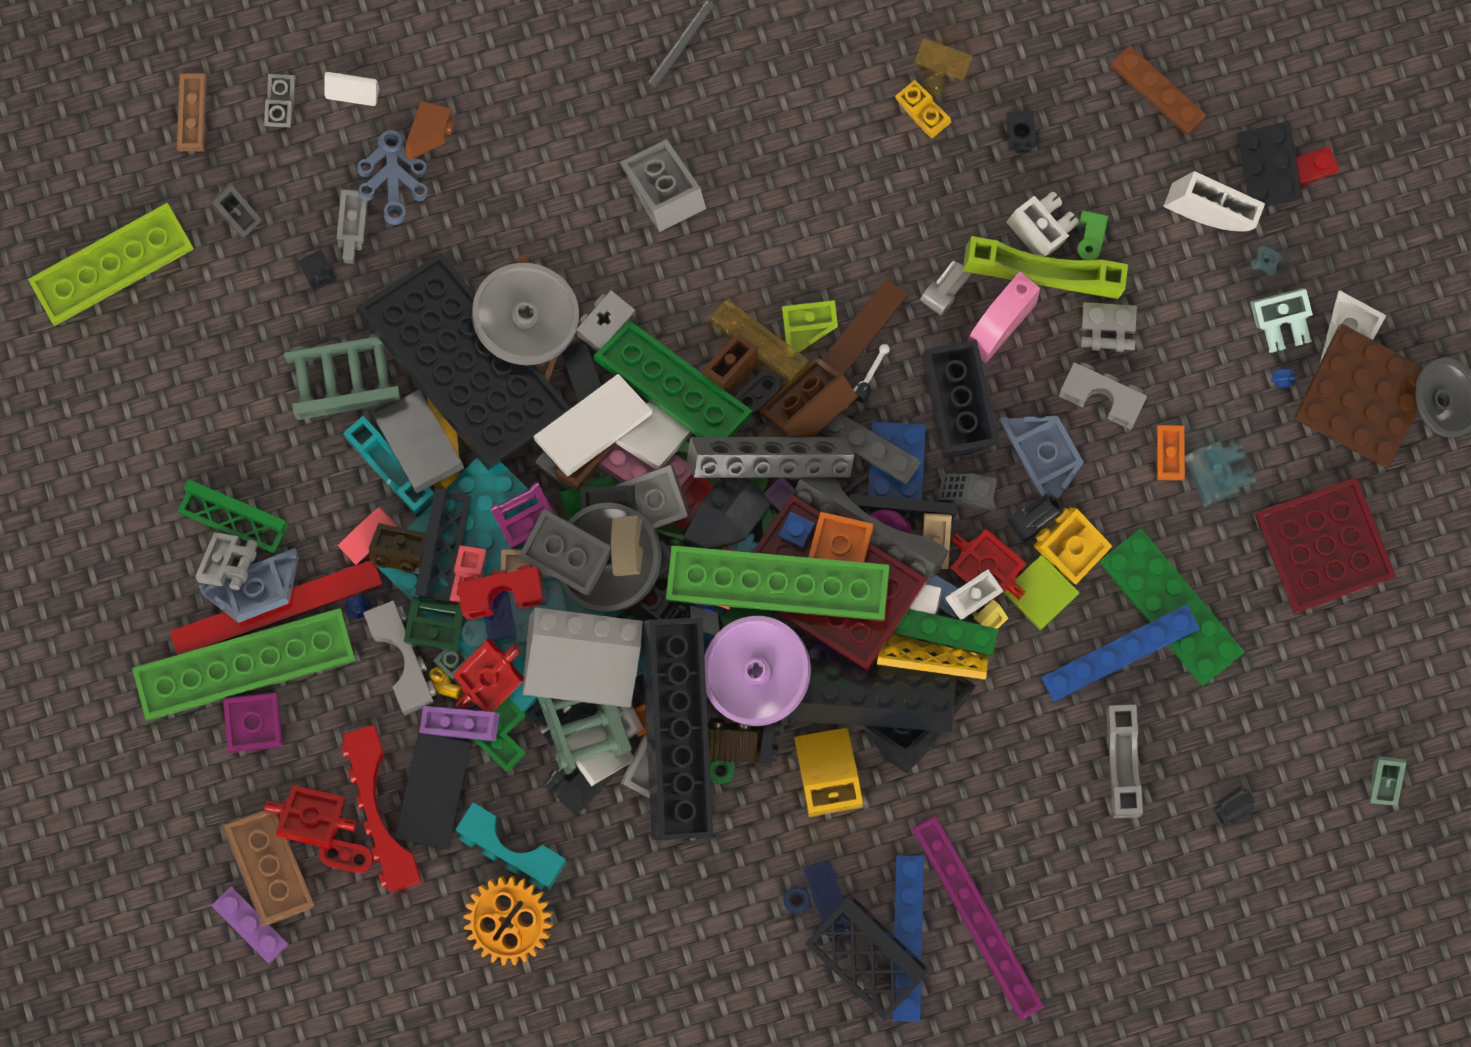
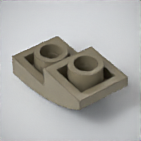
(625, 546)

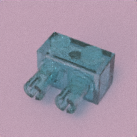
(1213, 473)

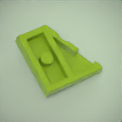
(808, 323)

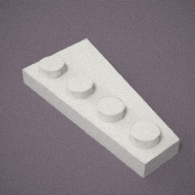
(1354, 315)

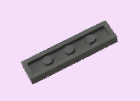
(873, 448)

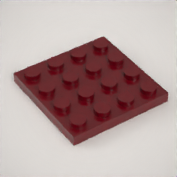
(1325, 545)

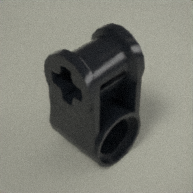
(663, 609)

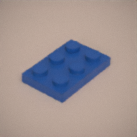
(909, 439)

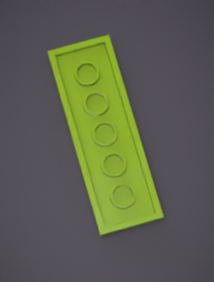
(110, 264)

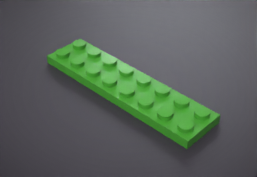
(778, 583)
(243, 664)

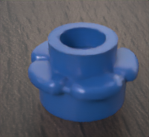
(1283, 378)

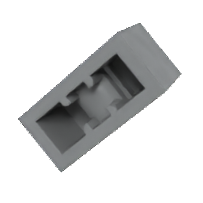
(606, 306)

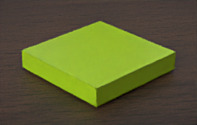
(1045, 594)

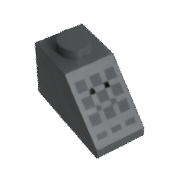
(968, 490)

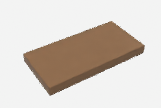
(268, 867)

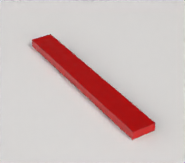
(302, 600)

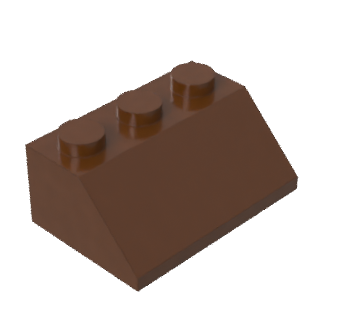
(809, 401)

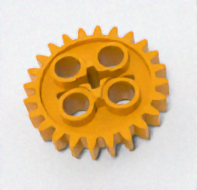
(489, 906)

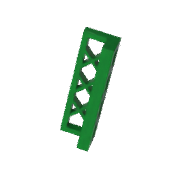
(236, 507)

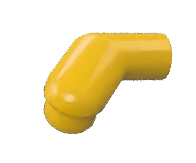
(444, 685)

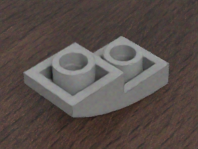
(280, 100)

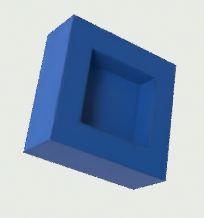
(796, 530)

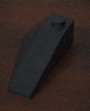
(908, 746)

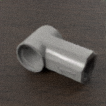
(942, 293)

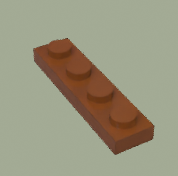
(1158, 90)

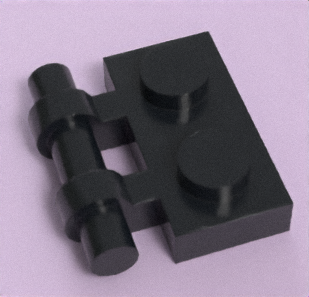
(578, 792)

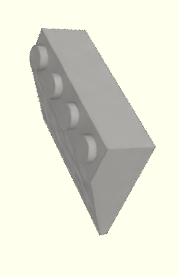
(581, 657)

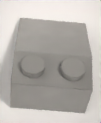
(663, 185)

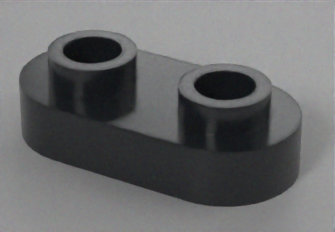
(756, 393)

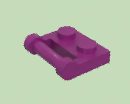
(521, 525)

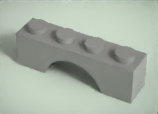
(412, 688)
(1123, 761)

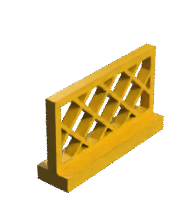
(932, 664)

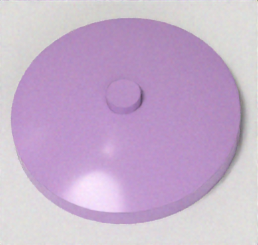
(756, 670)

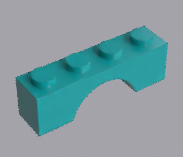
(380, 457)
(540, 865)

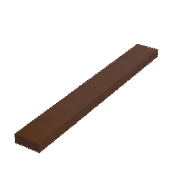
(860, 333)

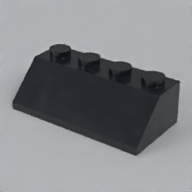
(959, 399)

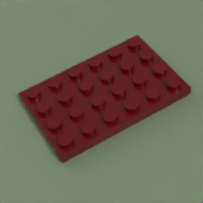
(851, 637)

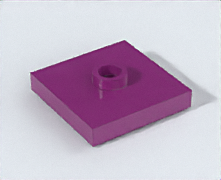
(252, 722)

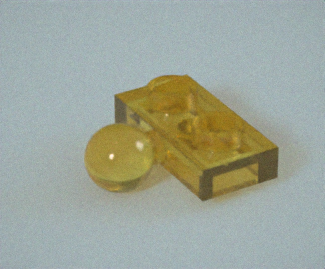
(943, 61)

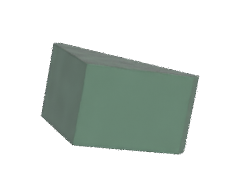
(1387, 780)

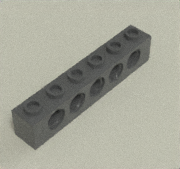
(769, 457)

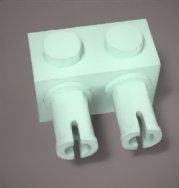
(1281, 308)

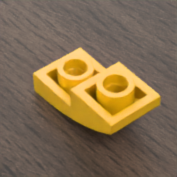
(923, 109)

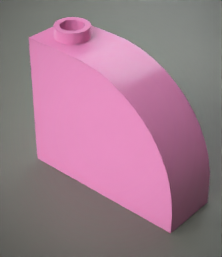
(1004, 315)

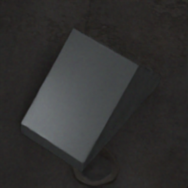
(235, 210)

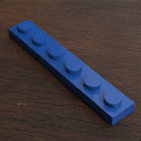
(1120, 653)
(908, 929)

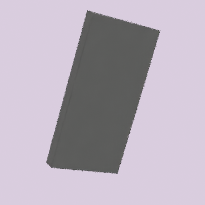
(418, 441)

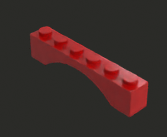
(366, 755)

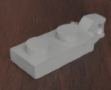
(351, 224)

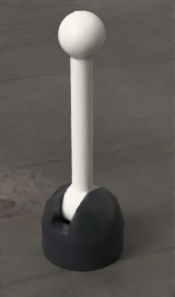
(862, 388)

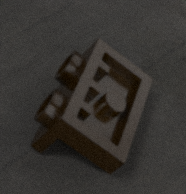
(397, 548)

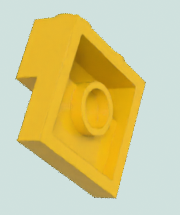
(1072, 544)

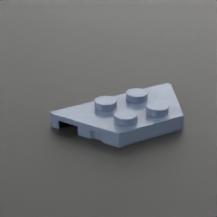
(1044, 451)
(266, 588)

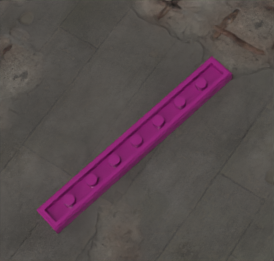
(977, 918)

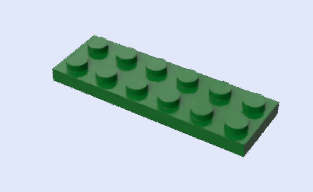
(672, 383)
(1158, 590)

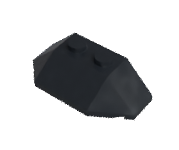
(727, 513)

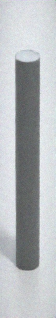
(680, 44)

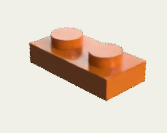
(1170, 452)

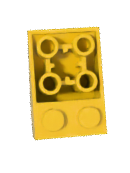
(828, 772)

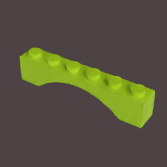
(1084, 276)

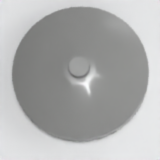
(525, 313)

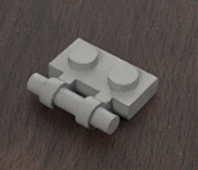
(1110, 319)
(219, 558)

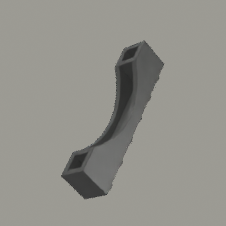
(912, 550)

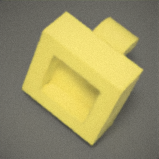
(991, 615)

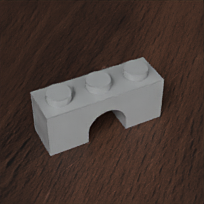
(1084, 382)

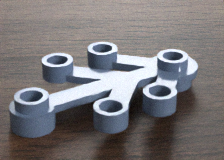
(392, 173)

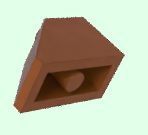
(429, 129)

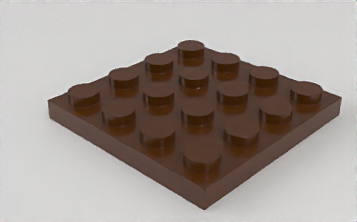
(1362, 396)

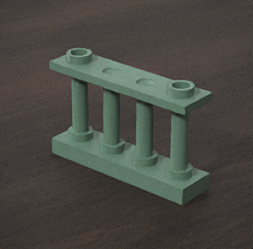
(333, 401)
(606, 716)

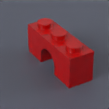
(478, 593)

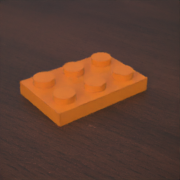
(841, 538)

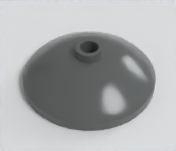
(1445, 397)

